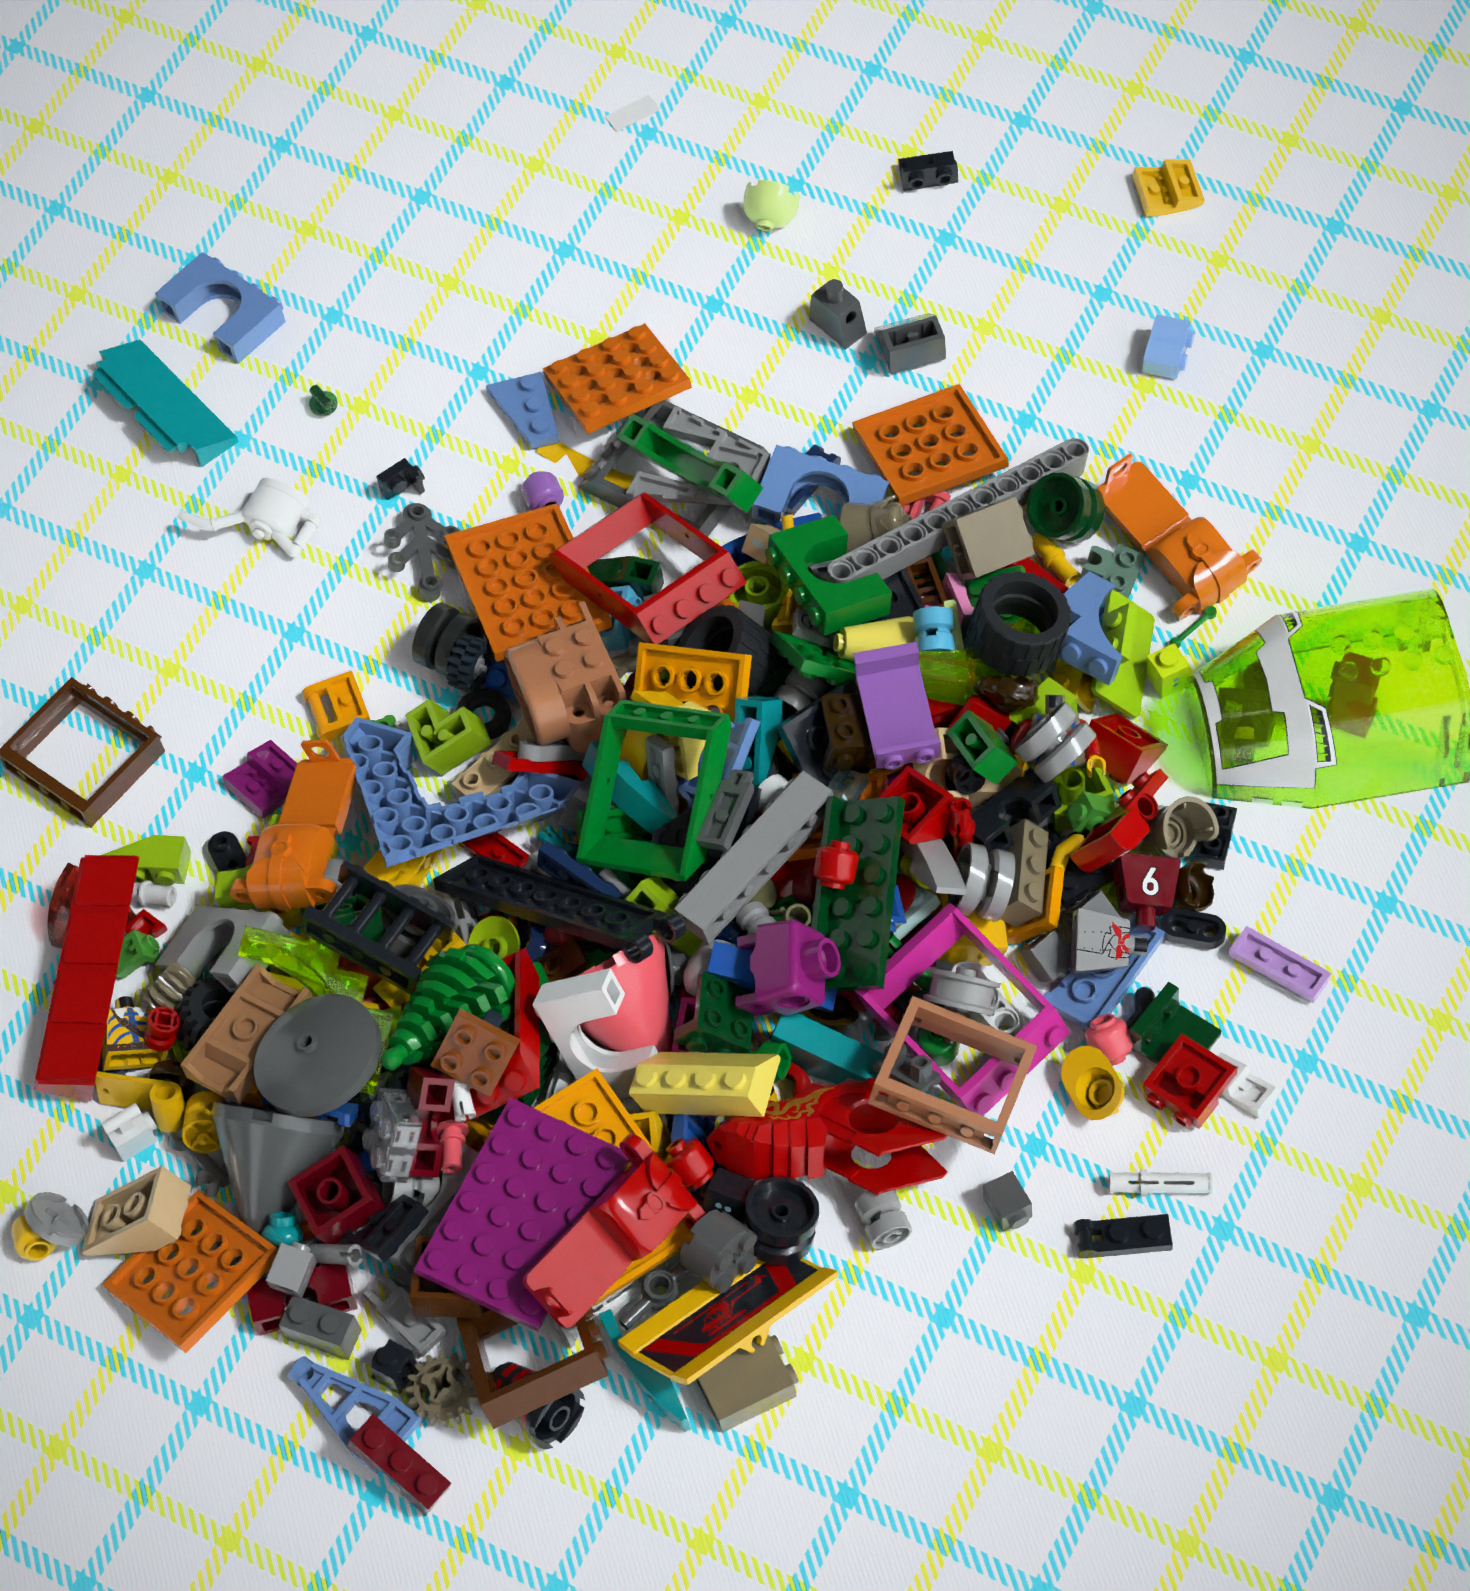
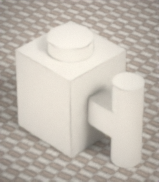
(130, 1131)

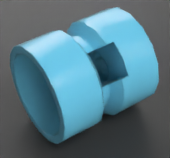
(934, 629)

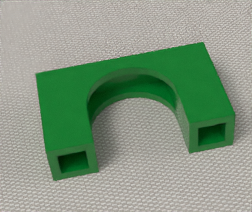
(827, 603)

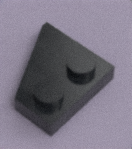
(389, 1228)

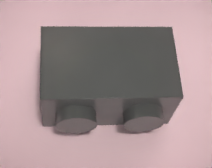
(320, 1327)

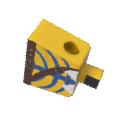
(123, 1038)

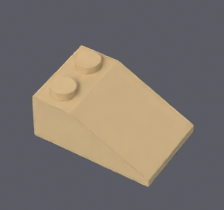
(138, 1215)

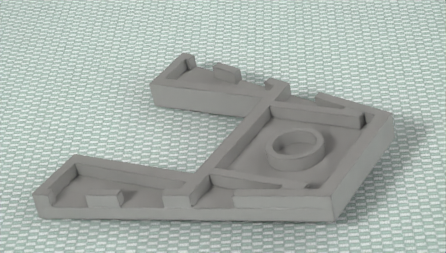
(724, 448)

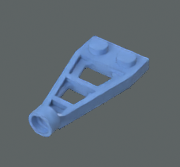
(316, 1379)

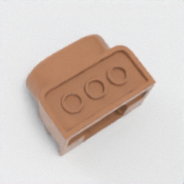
(565, 682)

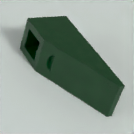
(639, 573)

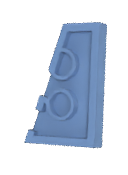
(528, 407)

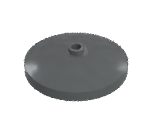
(317, 1055)

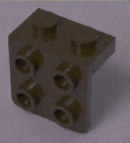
(847, 733)

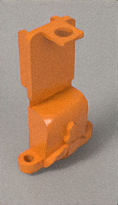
(1183, 549)
(296, 850)

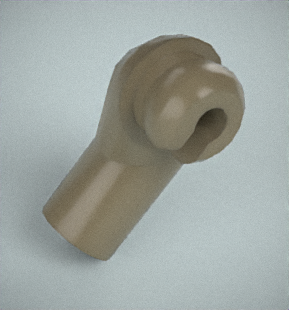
(624, 664)

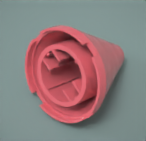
(645, 1009)

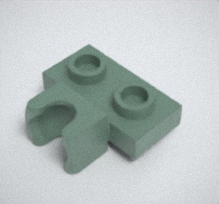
(1118, 568)

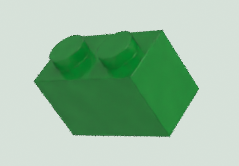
(982, 747)

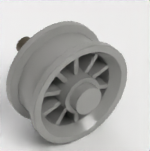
(961, 992)

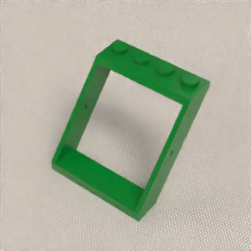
(641, 856)

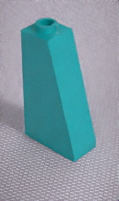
(825, 1051)

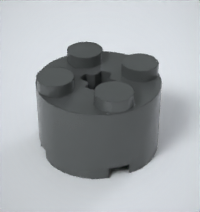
(719, 1250)

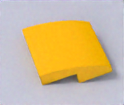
(1168, 188)

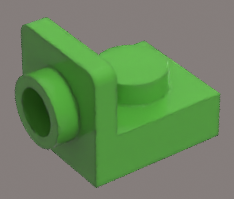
(135, 951)

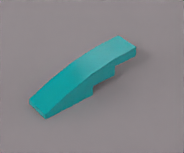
(635, 797)
(654, 1384)

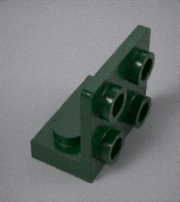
(1164, 1023)

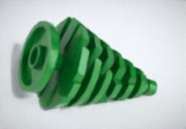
(454, 979)

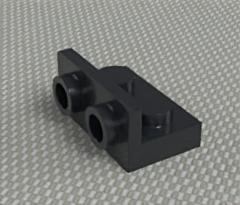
(928, 170)

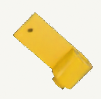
(153, 1095)

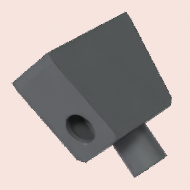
(837, 313)

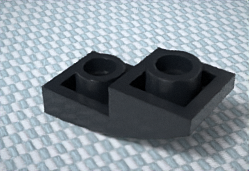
(1216, 851)

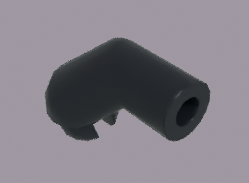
(1142, 999)

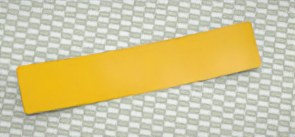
(581, 462)

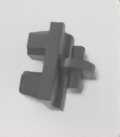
(911, 1071)

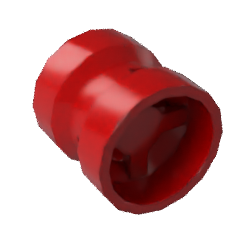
(161, 1028)

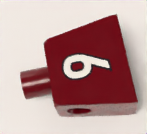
(1145, 886)

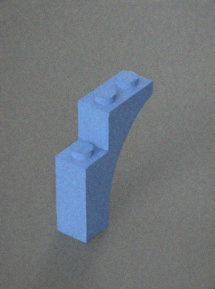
(1085, 642)

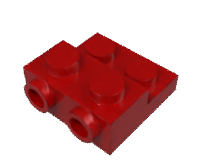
(1188, 1082)

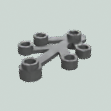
(419, 518)

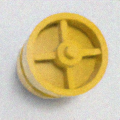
(198, 1125)

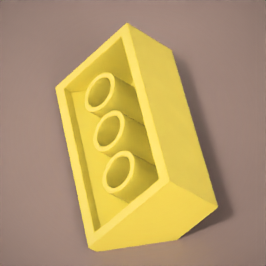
(705, 1083)

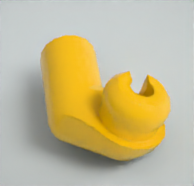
(1064, 850)

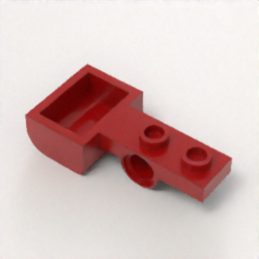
(1124, 826)

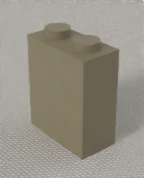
(988, 538)
(748, 1384)

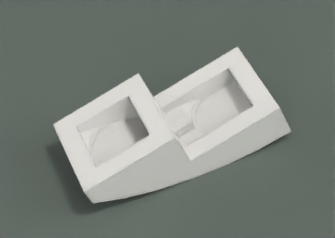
(1248, 1090)

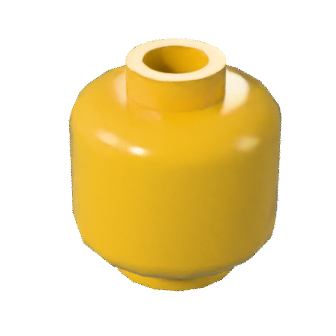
(28, 1243)

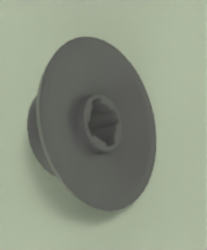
(675, 967)

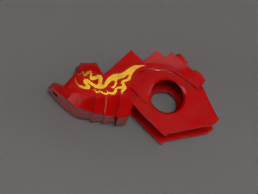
(820, 1132)

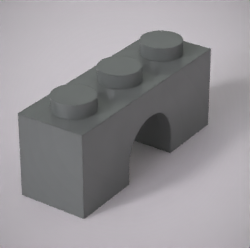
(1051, 956)

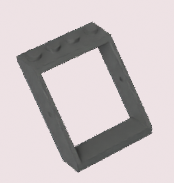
(609, 492)

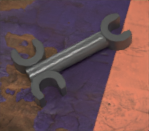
(211, 1174)

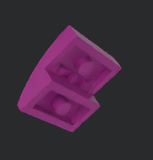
(263, 779)

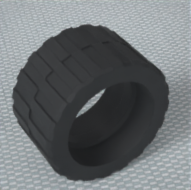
(1028, 598)
(733, 632)

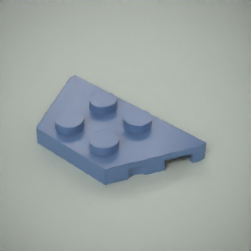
(739, 744)

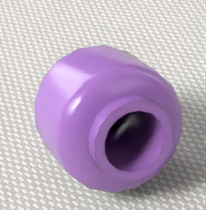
(542, 490)

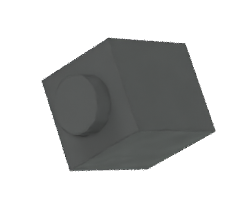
(1008, 1201)

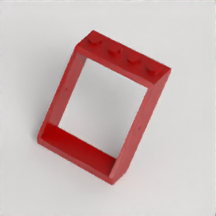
(673, 605)
(523, 1069)

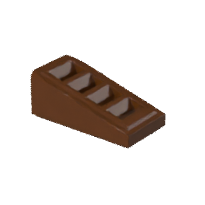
(927, 566)

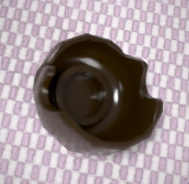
(1194, 887)
(172, 1071)

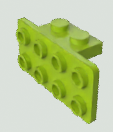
(1130, 633)

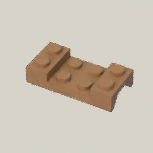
(228, 1048)

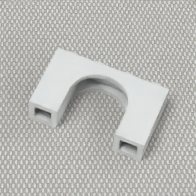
(580, 999)

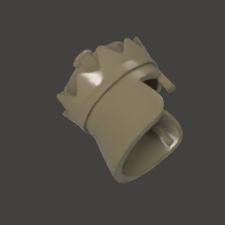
(871, 521)
(1179, 828)

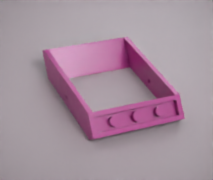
(995, 1077)

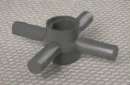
(653, 1301)

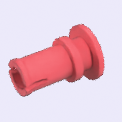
(452, 1135)

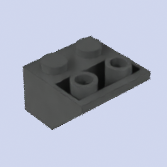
(911, 342)

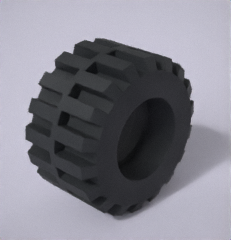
(198, 1004)

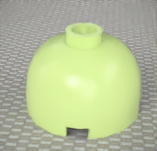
(770, 204)

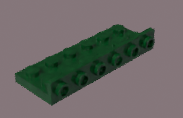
(862, 912)

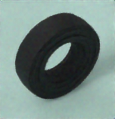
(492, 699)

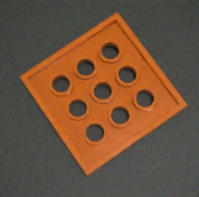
(594, 375)
(925, 410)
(190, 1289)

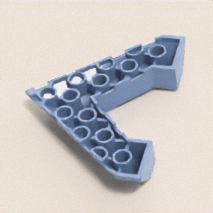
(411, 827)

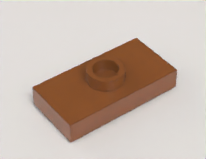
(565, 961)

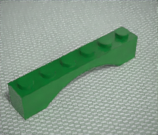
(687, 463)

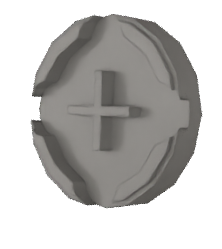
(56, 1219)

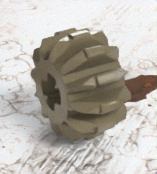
(169, 987)

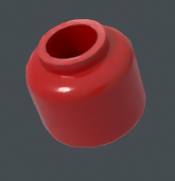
(835, 865)
(690, 1162)

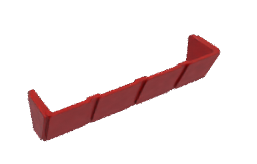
(86, 976)

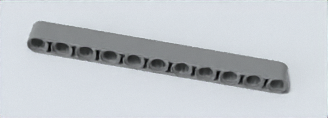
(925, 533)

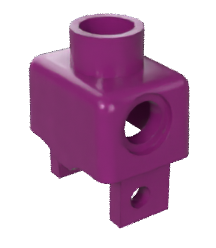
(788, 967)

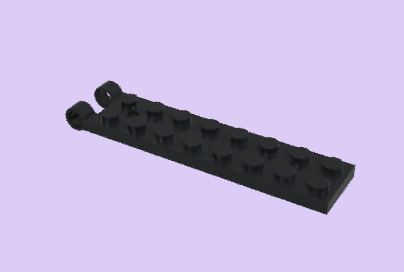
(561, 905)

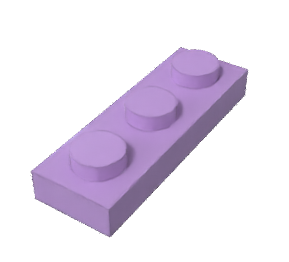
(1280, 964)

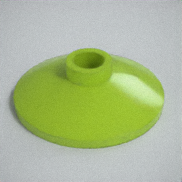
(497, 935)

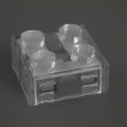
(392, 1135)

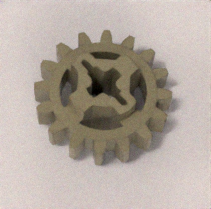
(435, 1377)

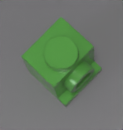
(1089, 812)

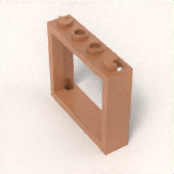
(938, 1113)

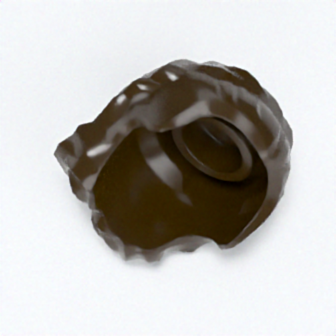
(1008, 695)

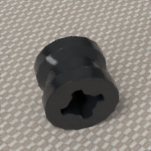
(964, 777)

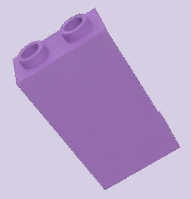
(896, 706)

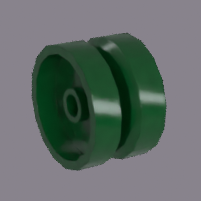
(1065, 508)

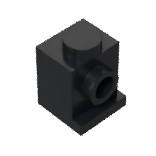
(389, 1363)

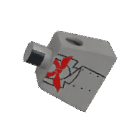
(1102, 942)

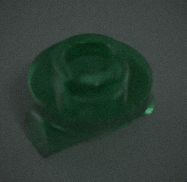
(322, 402)

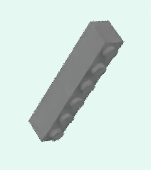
(754, 857)

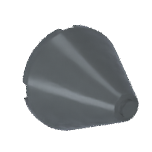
(266, 1151)

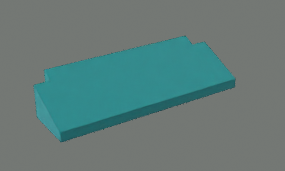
(162, 402)

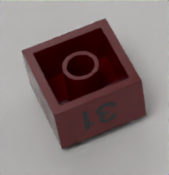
(336, 1195)

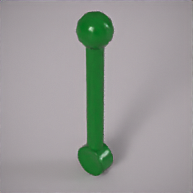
(1209, 613)

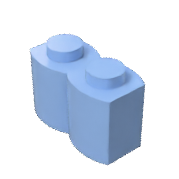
(1167, 347)

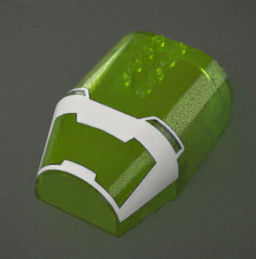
(1336, 705)

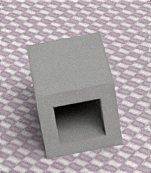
(291, 1269)

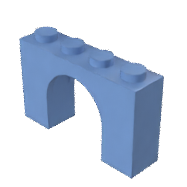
(208, 280)
(793, 470)

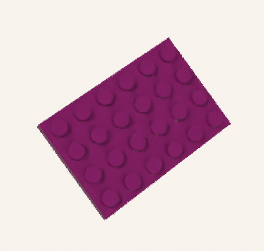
(515, 1206)

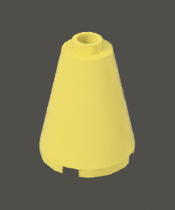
(873, 636)

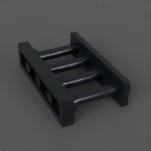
(376, 955)

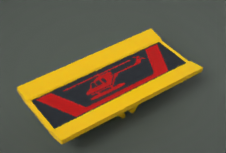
(711, 1325)

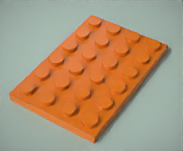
(515, 580)

